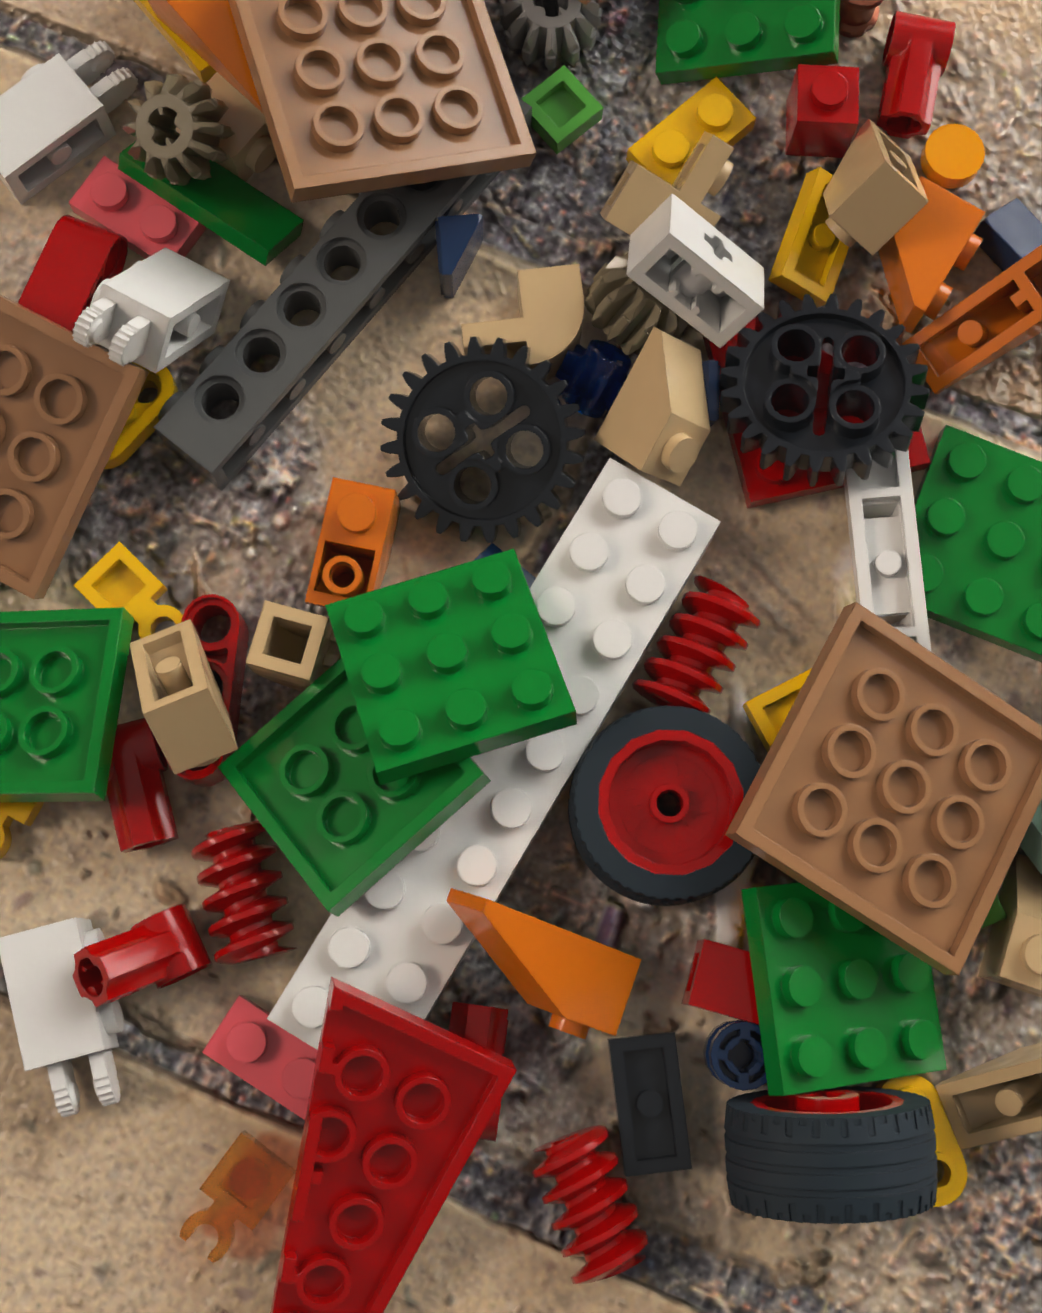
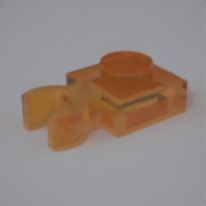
(242, 1189)

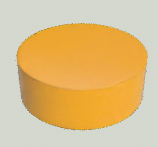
(952, 156)

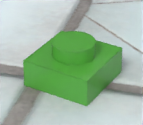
(562, 109)

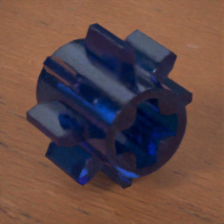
(593, 376)

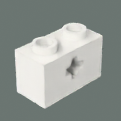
(696, 271)

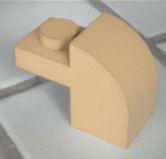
(642, 191)
(548, 321)
(292, 646)

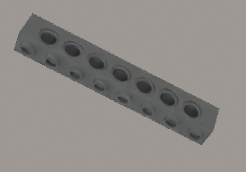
(306, 352)

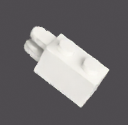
(56, 120)
(153, 311)
(53, 1017)

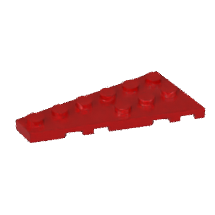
(379, 1150)

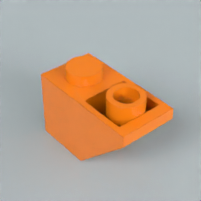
(925, 252)
(353, 541)

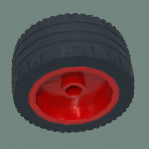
(617, 815)
(831, 1155)

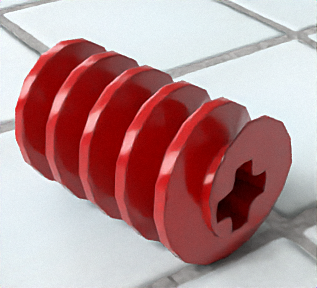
(697, 647)
(242, 894)
(591, 1204)

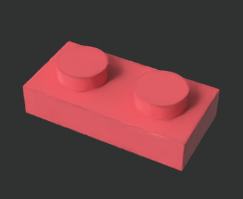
(132, 210)
(264, 1055)

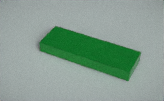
(227, 208)

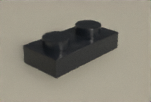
(649, 1104)

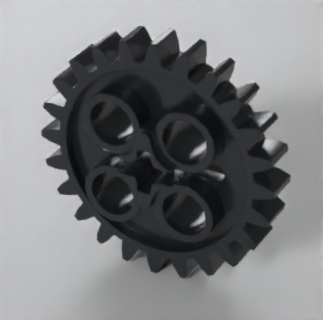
(451, 392)
(883, 395)

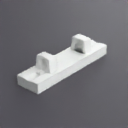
(887, 545)

